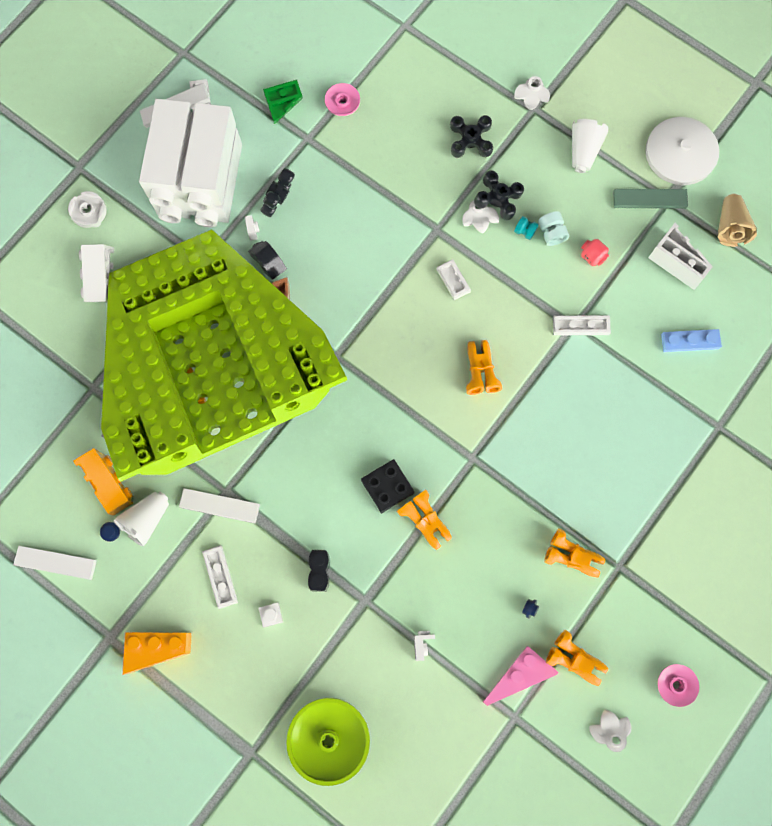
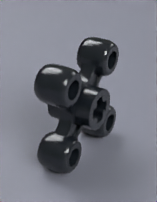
(484, 124)
(277, 192)
(499, 195)

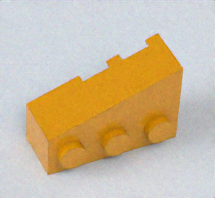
(104, 480)
(150, 648)

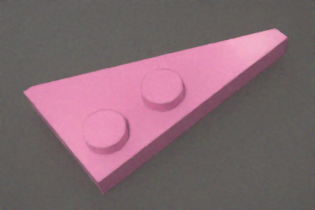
(523, 673)

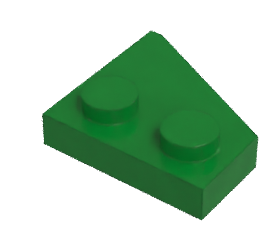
(282, 98)

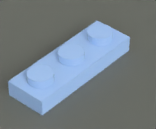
(691, 340)

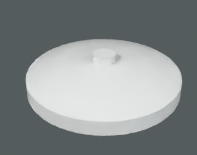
(682, 151)

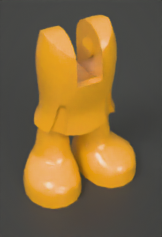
(481, 364)
(429, 523)
(578, 558)
(581, 662)

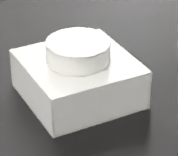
(252, 227)
(270, 615)

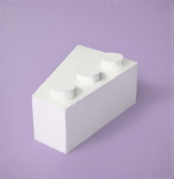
(680, 258)
(95, 272)

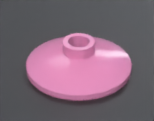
(342, 93)
(688, 685)

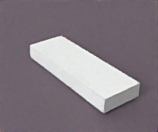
(581, 325)
(220, 577)

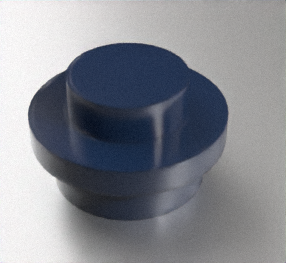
(109, 531)
(530, 608)

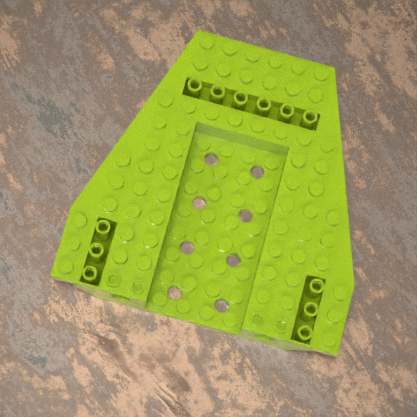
(149, 397)

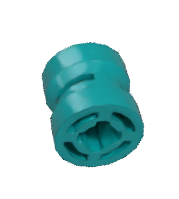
(522, 226)

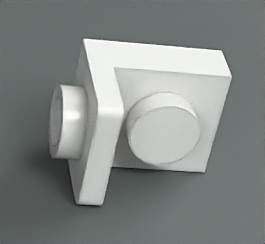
(421, 649)

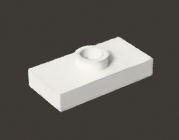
(453, 279)

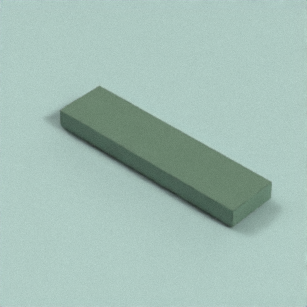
(650, 198)

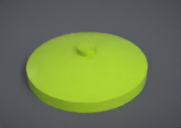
(328, 741)

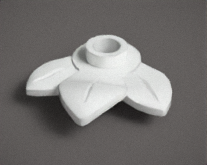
(531, 94)
(480, 217)
(610, 728)

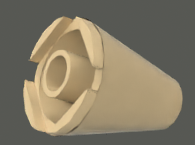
(735, 222)

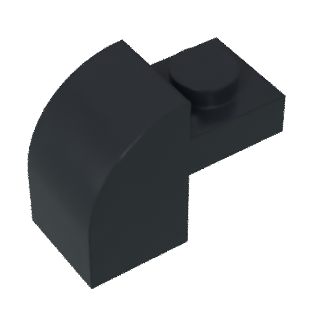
(267, 259)

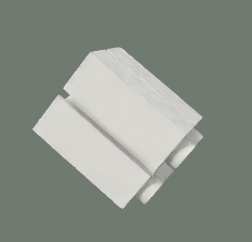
(191, 162)

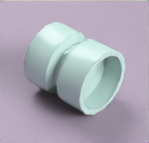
(554, 229)

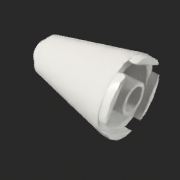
(586, 143)
(143, 517)

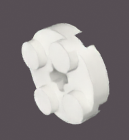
(89, 219)

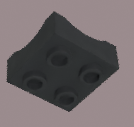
(387, 486)

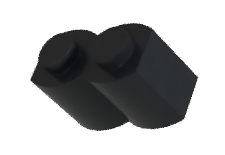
(318, 577)

